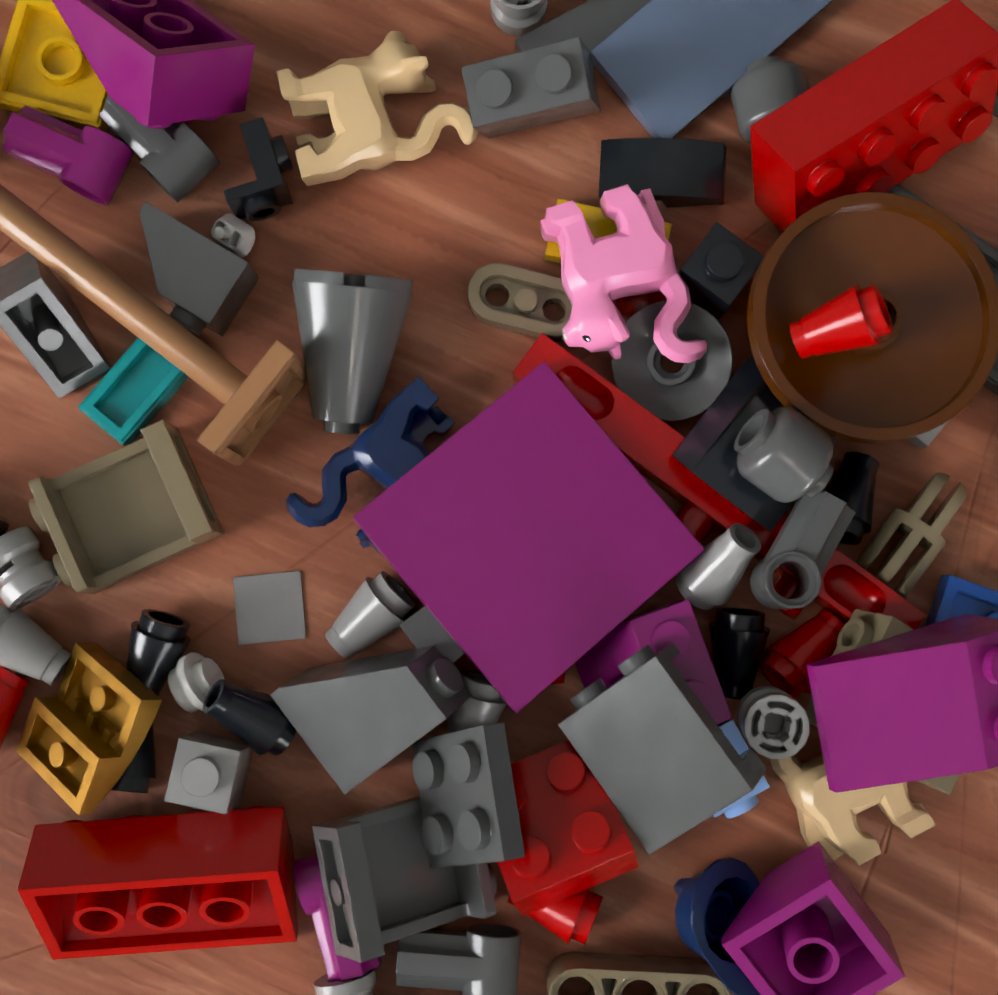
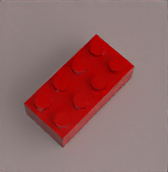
(879, 116)

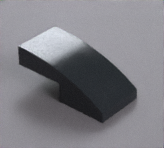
(674, 169)

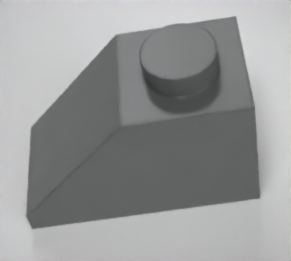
(194, 273)
(47, 326)

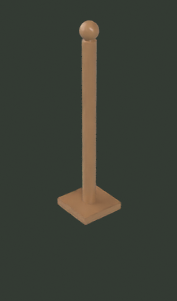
(249, 401)

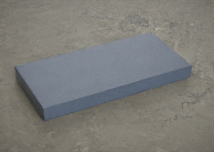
(688, 53)

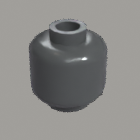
(764, 89)
(784, 454)

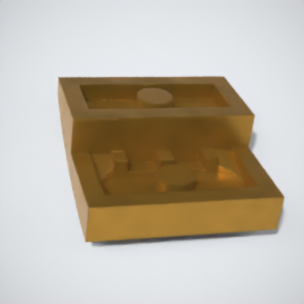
(89, 729)

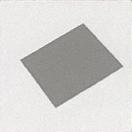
(269, 607)

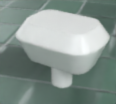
(233, 234)

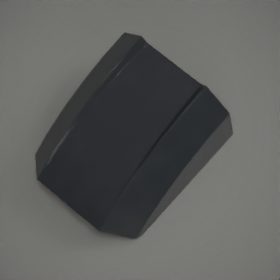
(710, 445)

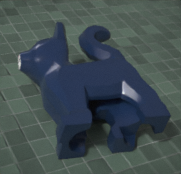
(381, 451)

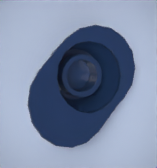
(708, 908)

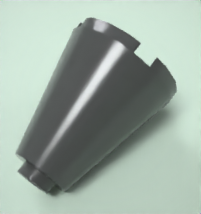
(348, 341)

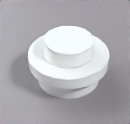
(193, 680)

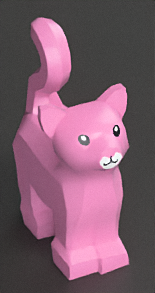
(616, 267)

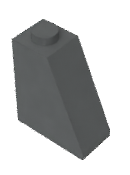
(370, 708)

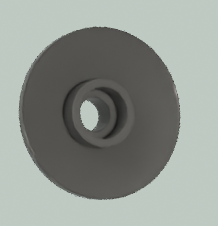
(679, 393)

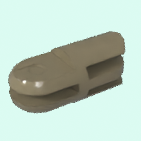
(914, 533)

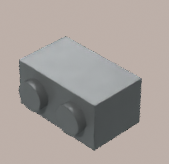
(531, 88)

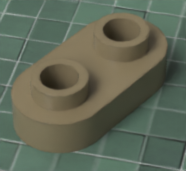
(527, 297)

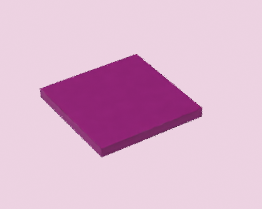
(528, 536)

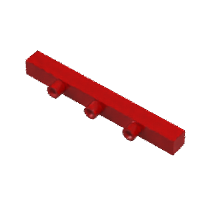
(650, 446)

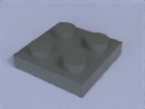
(467, 797)

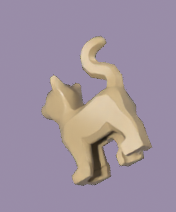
(353, 97)
(832, 815)

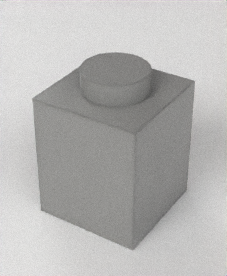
(209, 772)

